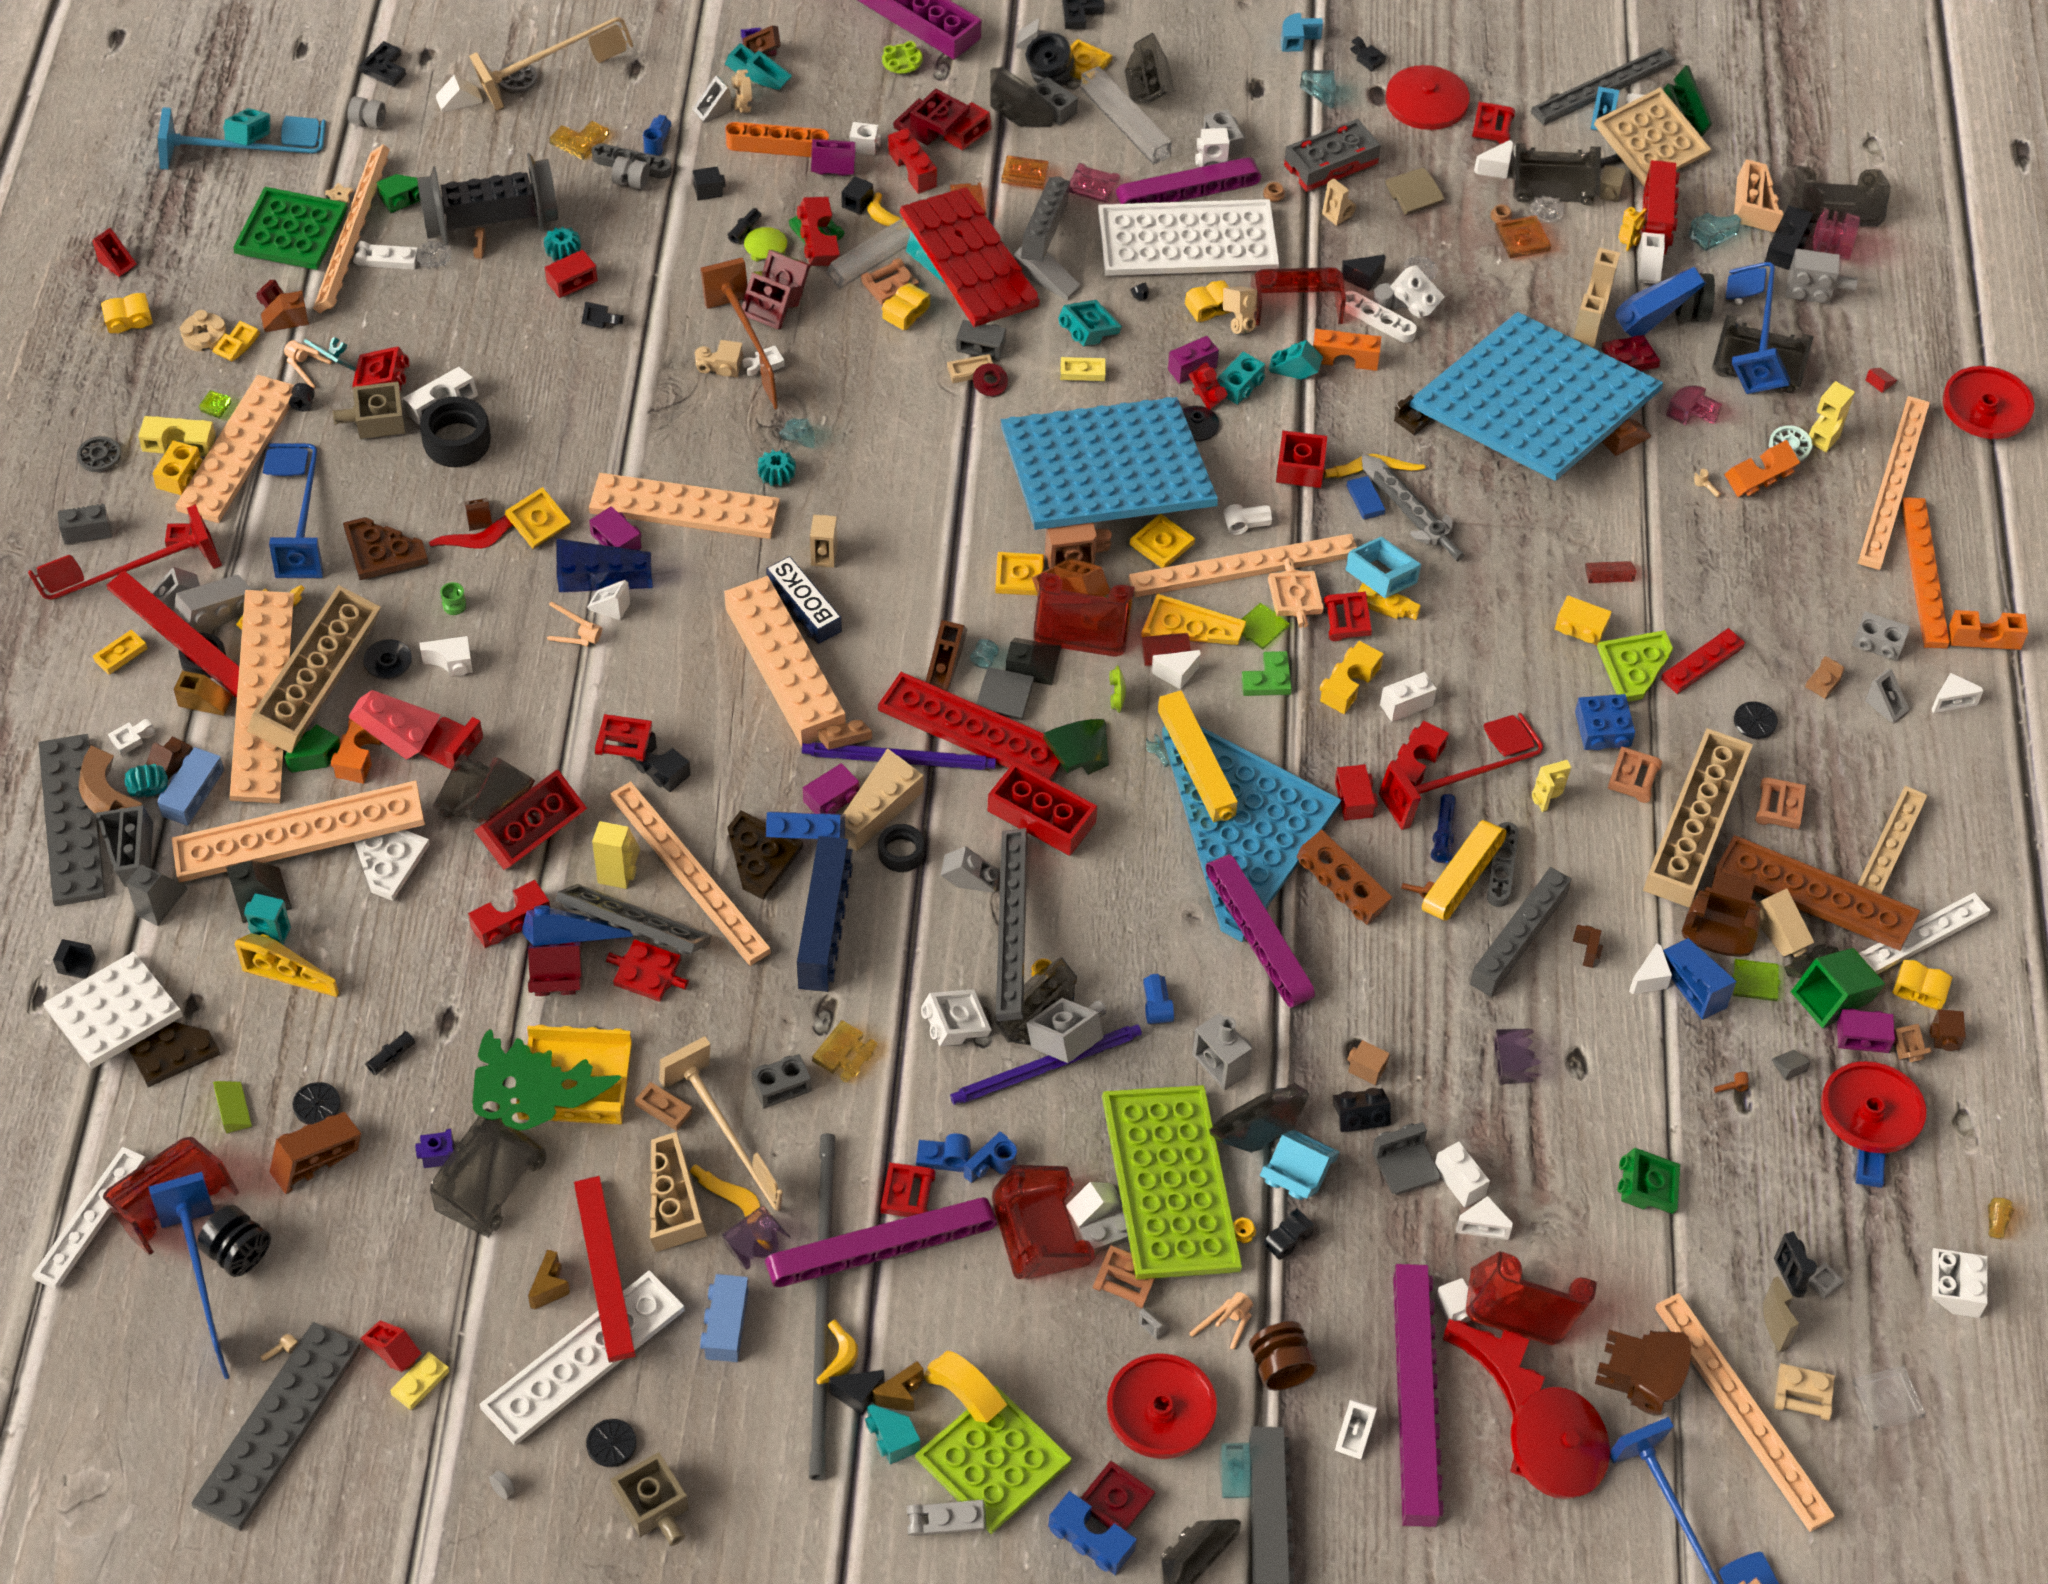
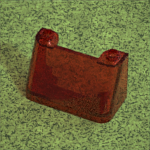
(1083, 620)
(1037, 1221)
(1509, 1303)

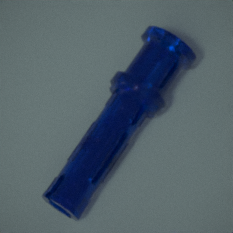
(1443, 837)

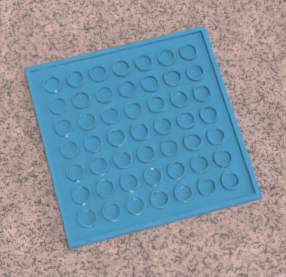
(1536, 395)
(1107, 463)

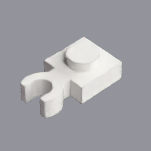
(773, 356)

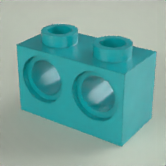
(247, 126)
(1242, 377)
(268, 917)

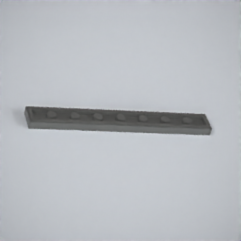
(1614, 79)

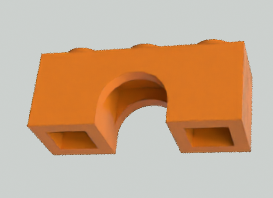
(1361, 347)
(1777, 461)
(2005, 633)
(351, 761)

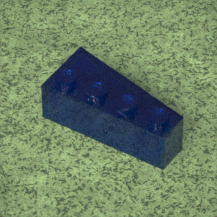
(596, 566)

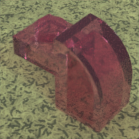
(1690, 402)

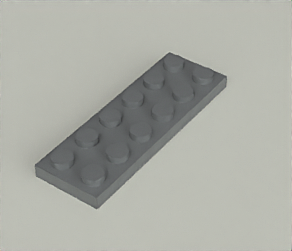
(638, 920)

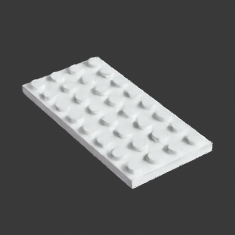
(1187, 237)

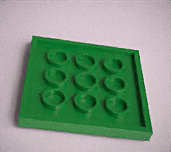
(290, 228)

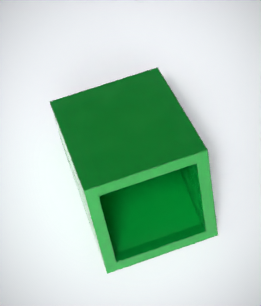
(1836, 984)

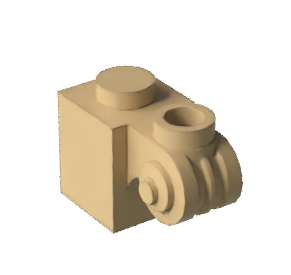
(1244, 304)
(724, 362)

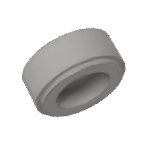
(502, 1484)

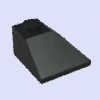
(1033, 659)
(256, 878)

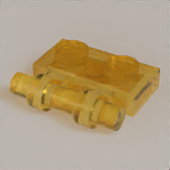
(838, 1046)

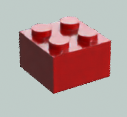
(1301, 459)

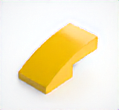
(237, 342)

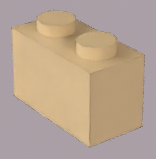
(823, 540)

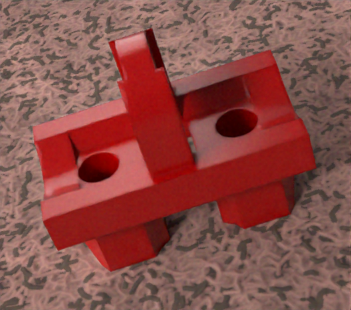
(1203, 378)

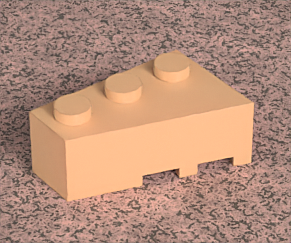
(1755, 198)

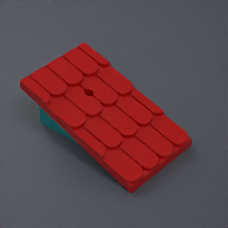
(966, 254)

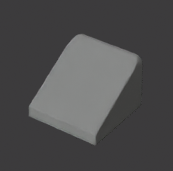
(1152, 1323)

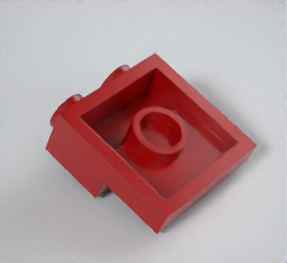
(381, 367)

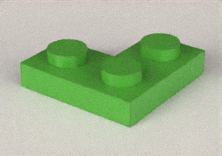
(1271, 681)

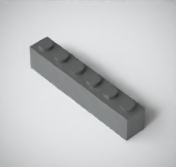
(1045, 219)
(1520, 931)
(1269, 1506)

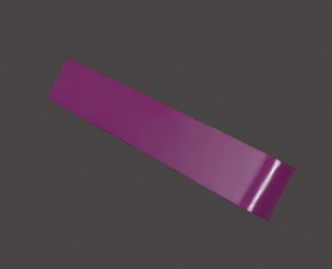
(1191, 183)
(1260, 931)

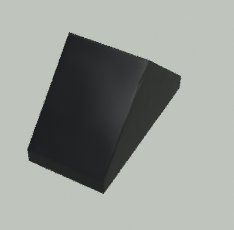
(1363, 271)
(857, 1388)

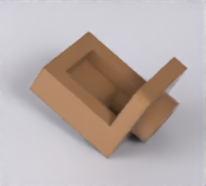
(1910, 1043)

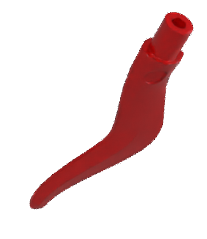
(480, 540)

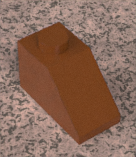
(285, 312)
(1626, 436)

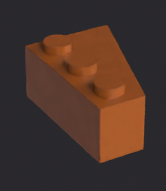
(1079, 577)
(312, 1147)

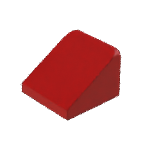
(1880, 379)

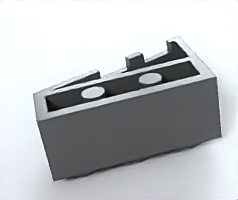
(128, 839)

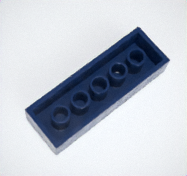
(824, 914)

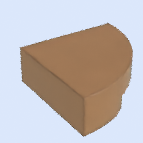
(481, 242)

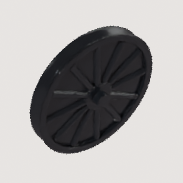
(1755, 720)
(316, 1102)
(611, 1442)

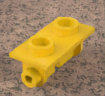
(1631, 228)

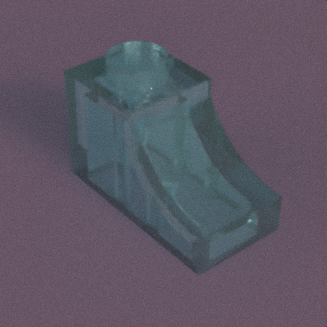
(1712, 230)

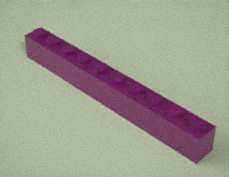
(1416, 1396)

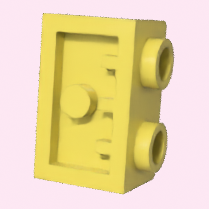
(1550, 783)

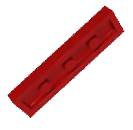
(1702, 661)

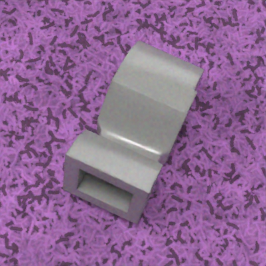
(1385, 297)

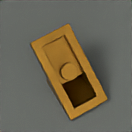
(547, 1285)
(894, 1392)

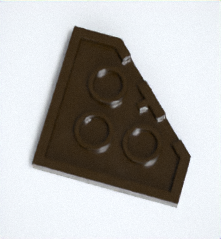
(758, 857)
(172, 1051)

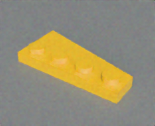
(1201, 624)

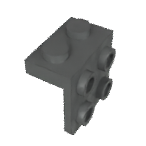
(1405, 1158)

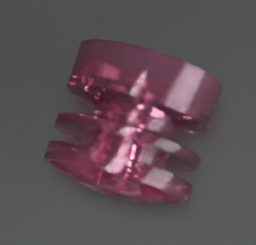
(1836, 234)

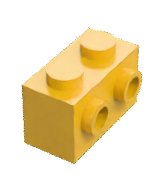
(1582, 620)

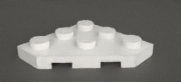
(390, 860)

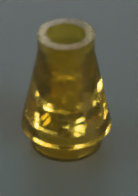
(1999, 1216)

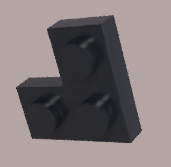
(1075, 11)
(381, 64)

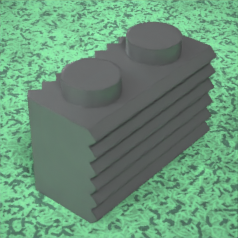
(981, 339)
(84, 523)

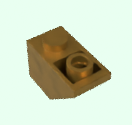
(201, 694)

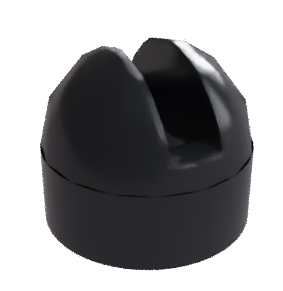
(1140, 291)

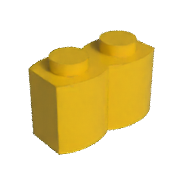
(1206, 301)
(906, 306)
(127, 313)
(1922, 984)

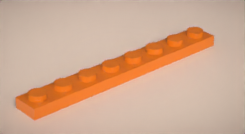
(1924, 573)

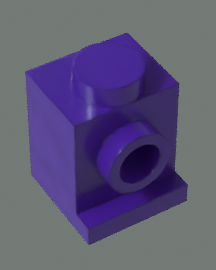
(435, 1148)

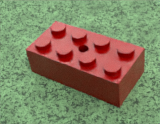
(1659, 200)
(548, 805)
(1042, 808)

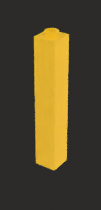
(1197, 756)

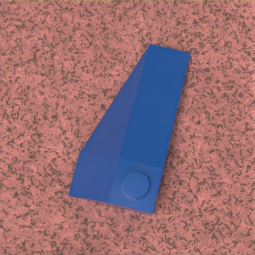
(1652, 305)
(556, 926)

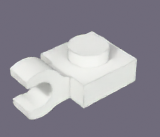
(128, 737)

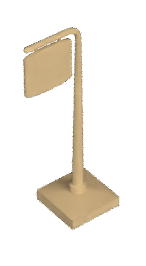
(603, 45)
(686, 1064)

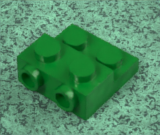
(1649, 1181)

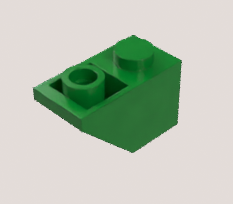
(398, 192)
(313, 750)

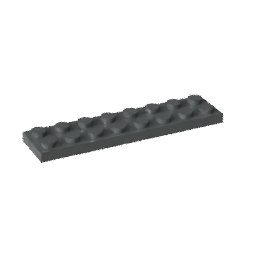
(70, 824)
(275, 1426)

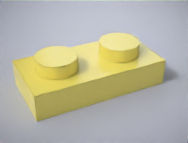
(1082, 369)
(419, 1381)

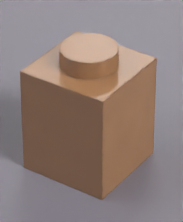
(1368, 1062)

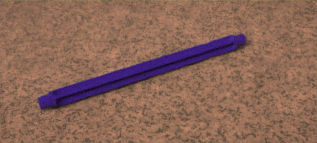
(910, 756)
(1039, 1067)

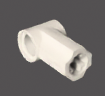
(1240, 519)

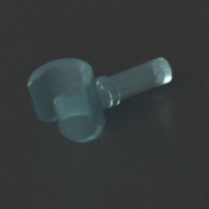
(1154, 747)

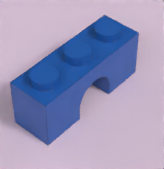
(804, 825)
(1107, 1549)

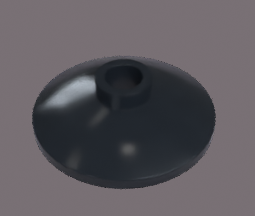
(1201, 421)
(386, 652)

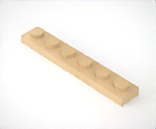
(1892, 840)

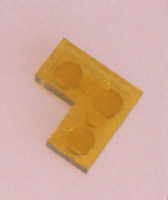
(579, 143)

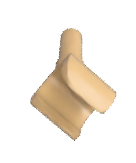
(1702, 480)
(286, 1343)

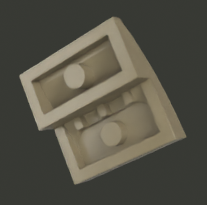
(1414, 190)
(1777, 1316)

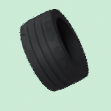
(453, 411)

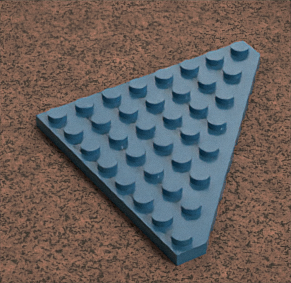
(1270, 824)

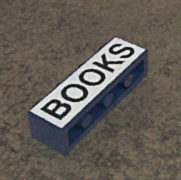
(804, 600)

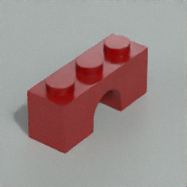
(907, 151)
(818, 247)
(1424, 743)
(493, 926)

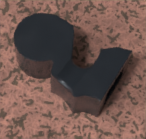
(1285, 1238)

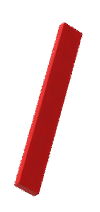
(176, 630)
(604, 1269)

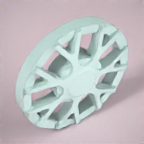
(1793, 440)

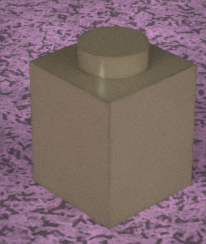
(1611, 183)

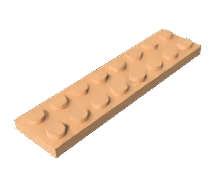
(237, 448)
(686, 505)

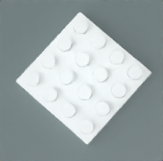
(112, 1010)

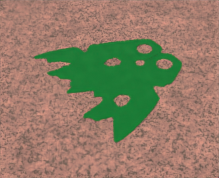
(536, 1083)

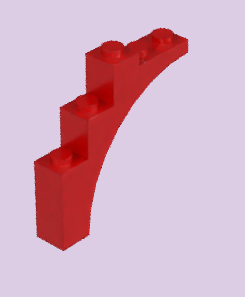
(1501, 1360)

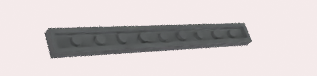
(1012, 925)

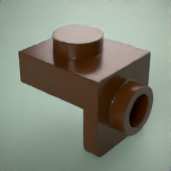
(1589, 936)

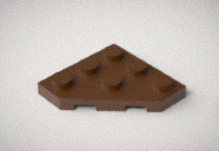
(381, 549)

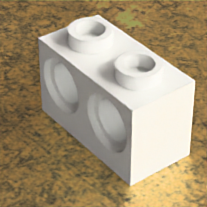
(1212, 147)

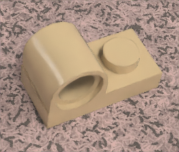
(1337, 205)

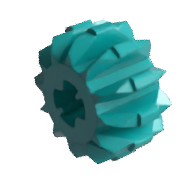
(561, 243)
(776, 467)
(146, 780)

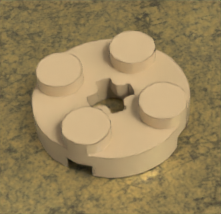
(743, 91)
(198, 322)

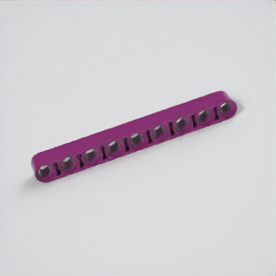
(880, 1242)

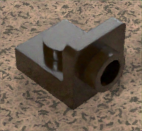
(1408, 417)

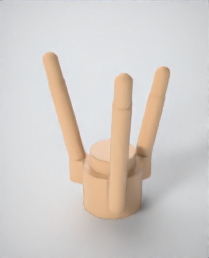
(298, 353)
(588, 631)
(1236, 1309)

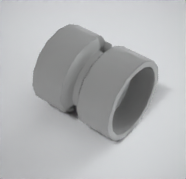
(362, 112)
(630, 172)

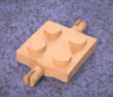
(1295, 593)

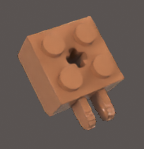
(1075, 542)

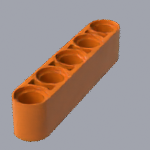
(772, 138)

